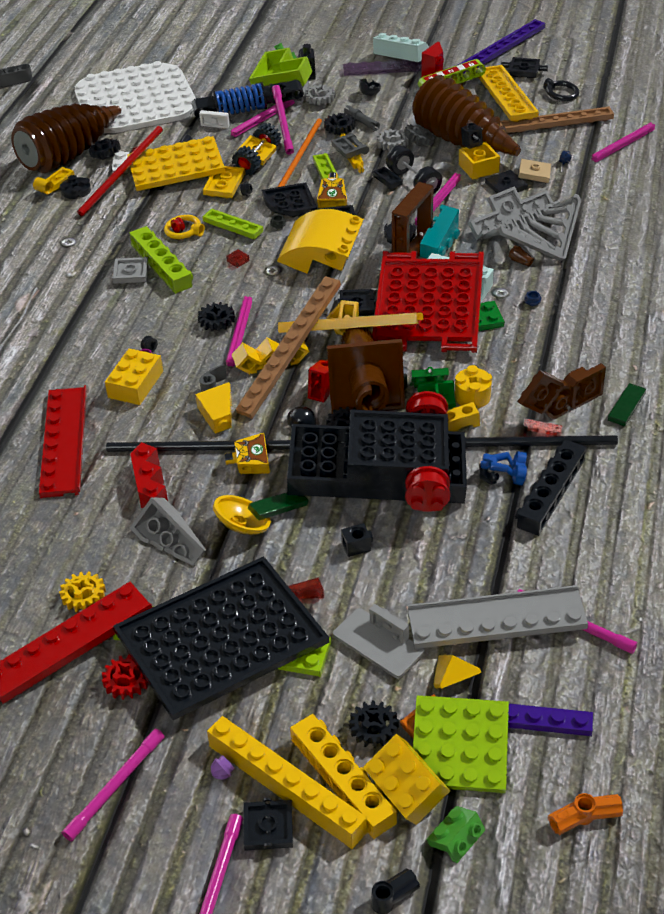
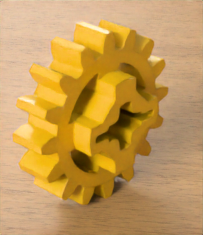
(82, 591)

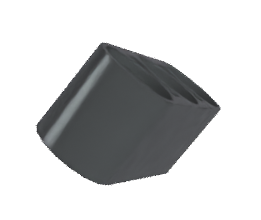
(15, 75)

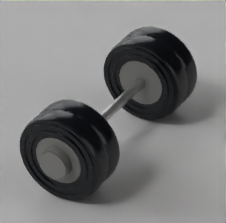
(401, 160)

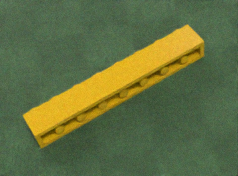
(288, 782)

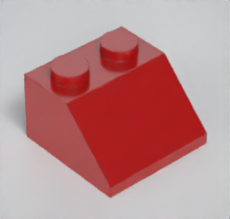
(432, 60)

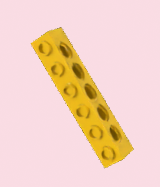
(344, 785)

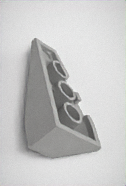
(166, 529)

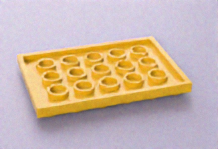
(177, 163)

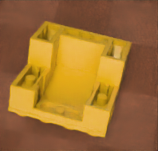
(321, 237)

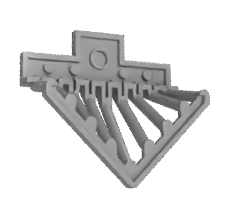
(514, 216)

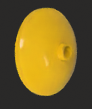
(235, 515)

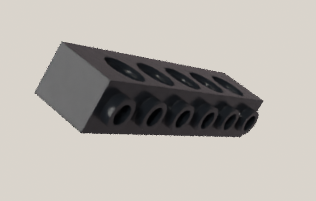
(550, 487)

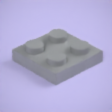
(130, 270)

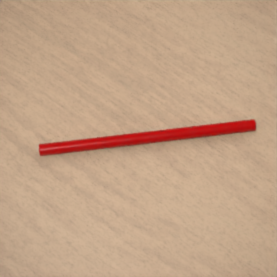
(119, 171)

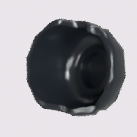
(369, 89)
(301, 415)

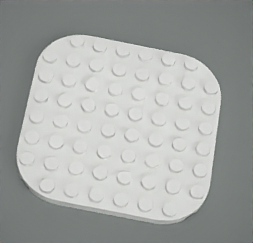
(145, 94)

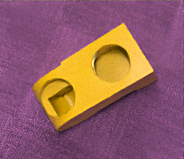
(463, 416)

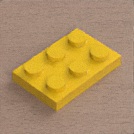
(224, 183)

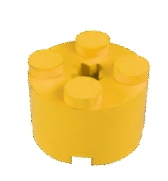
(473, 386)

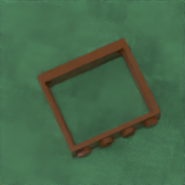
(418, 199)

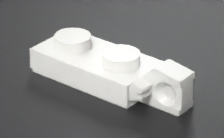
(118, 159)

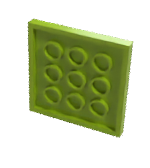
(463, 741)

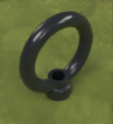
(549, 85)

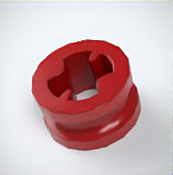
(177, 225)

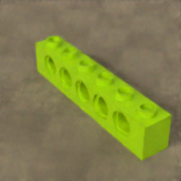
(161, 259)

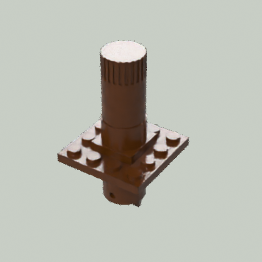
(366, 372)

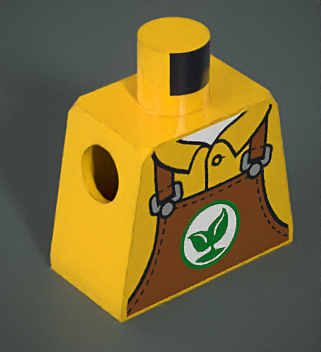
(332, 192)
(250, 455)

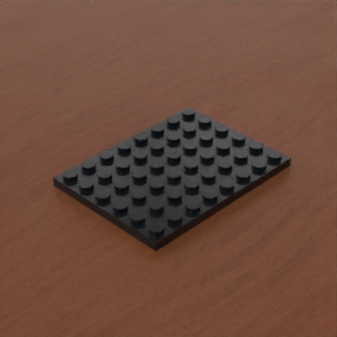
(219, 636)

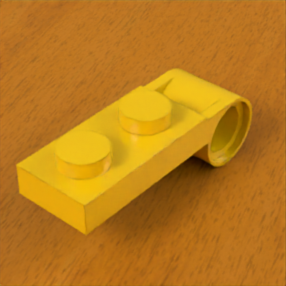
(53, 181)

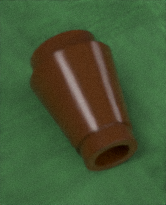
(520, 256)

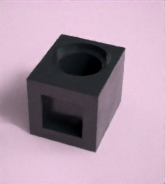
(476, 138)
(356, 539)

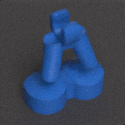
(518, 465)

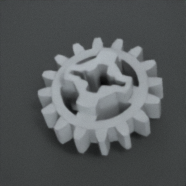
(319, 94)
(391, 138)

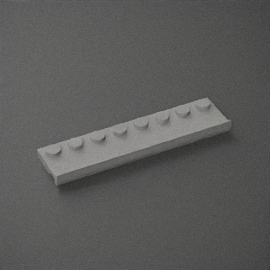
(496, 617)

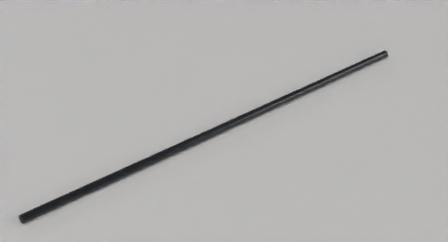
(285, 444)

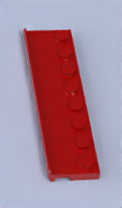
(63, 442)
(68, 640)

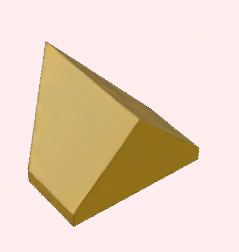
(344, 310)
(452, 670)

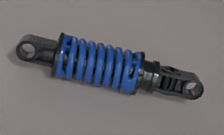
(247, 97)

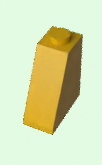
(216, 407)

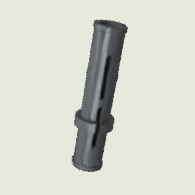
(359, 116)

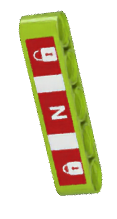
(457, 72)

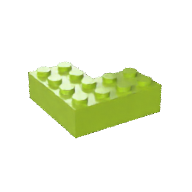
(279, 67)

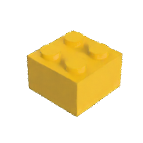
(479, 161)

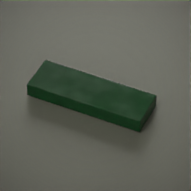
(626, 404)
(276, 505)

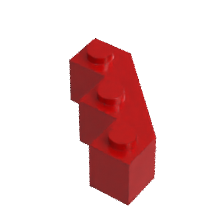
(147, 473)

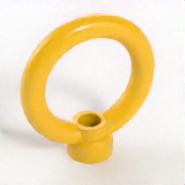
(196, 228)

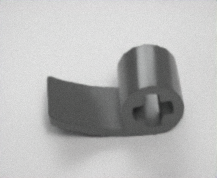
(212, 376)

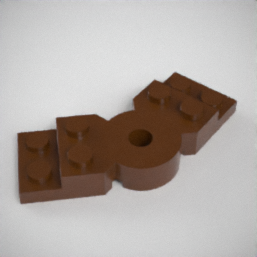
(553, 395)

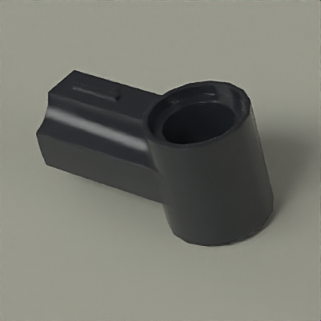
(394, 889)

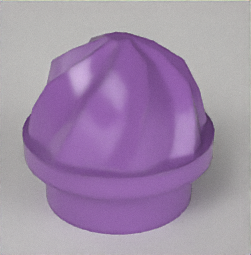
(221, 768)

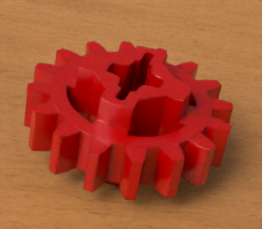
(125, 678)

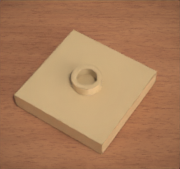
(534, 170)

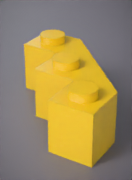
(253, 359)

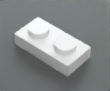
(214, 119)

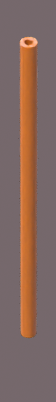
(300, 153)

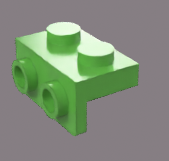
(457, 832)

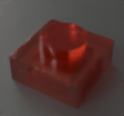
(237, 258)

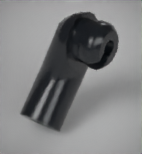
(488, 477)

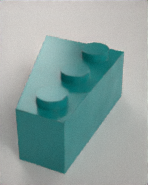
(442, 233)

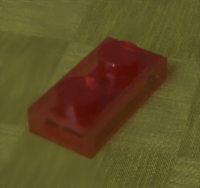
(551, 429)

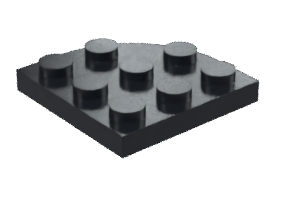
(289, 199)

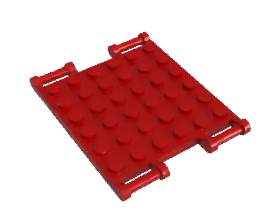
(440, 289)

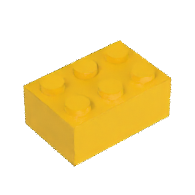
(134, 376)
(406, 779)

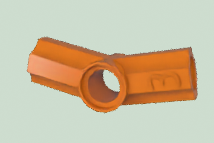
(597, 808)

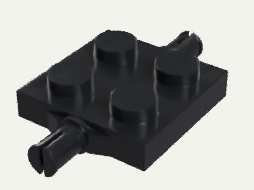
(524, 67)

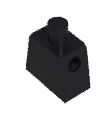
(309, 52)

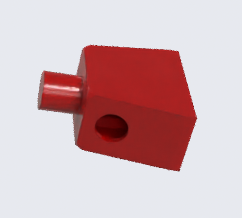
(318, 377)

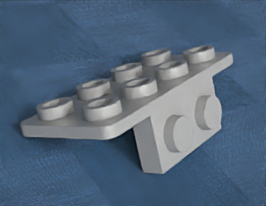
(379, 639)

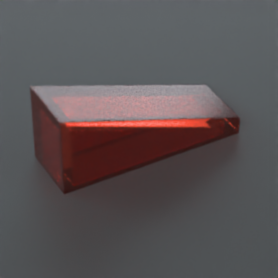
(308, 589)

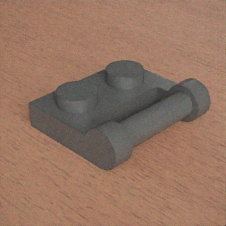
(347, 145)

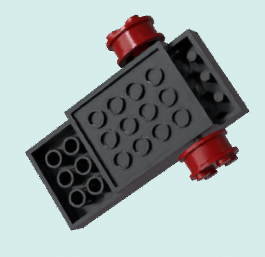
(383, 456)

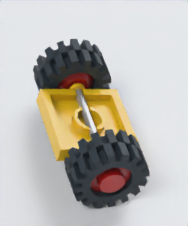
(257, 148)

